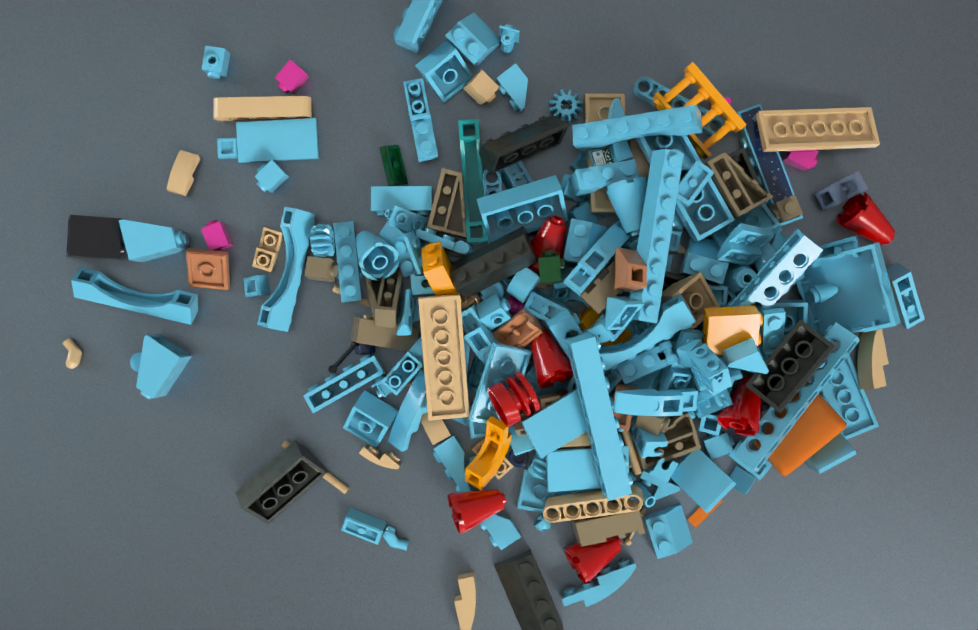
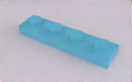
(347, 262)

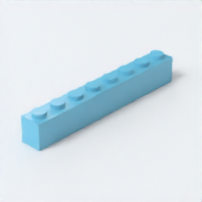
(657, 228)
(599, 416)

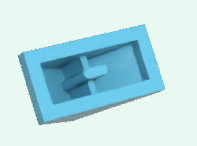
(620, 312)
(746, 357)

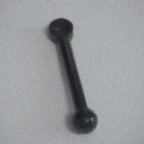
(333, 368)

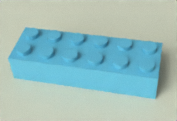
(708, 209)

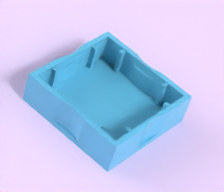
(863, 294)

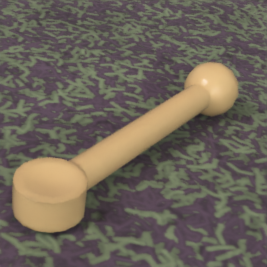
(628, 541)

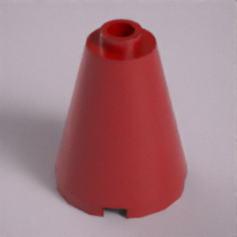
(866, 219)
(549, 236)
(550, 361)
(745, 411)
(474, 507)
(592, 558)

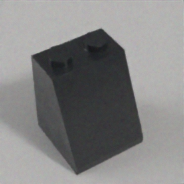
(94, 237)

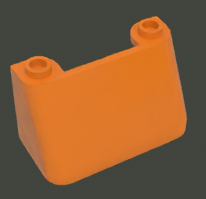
(807, 436)

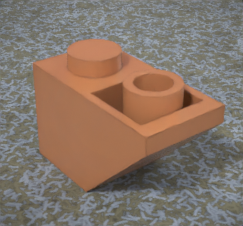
(629, 271)

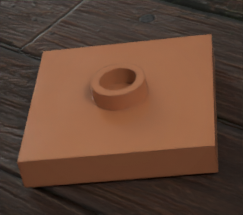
(208, 269)

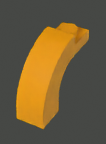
(490, 456)

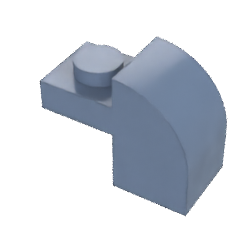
(841, 190)

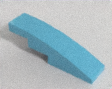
(410, 413)

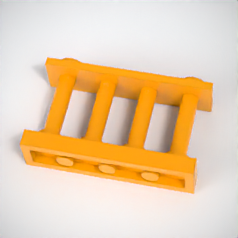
(719, 107)

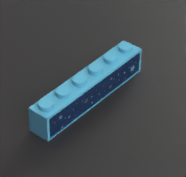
(766, 165)

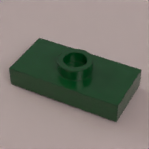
(393, 165)

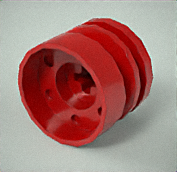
(511, 400)

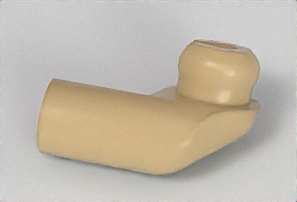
(74, 354)

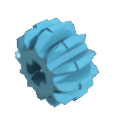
(566, 99)
(322, 240)
(538, 467)

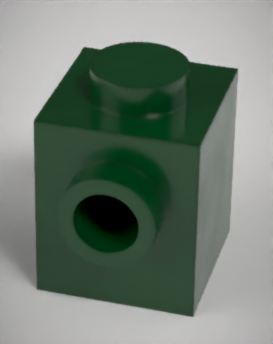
(550, 266)

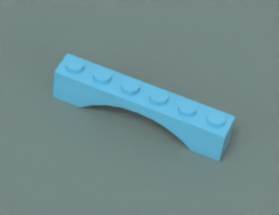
(672, 121)
(98, 288)
(278, 309)
(672, 317)
(452, 455)

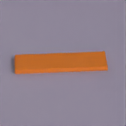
(700, 515)

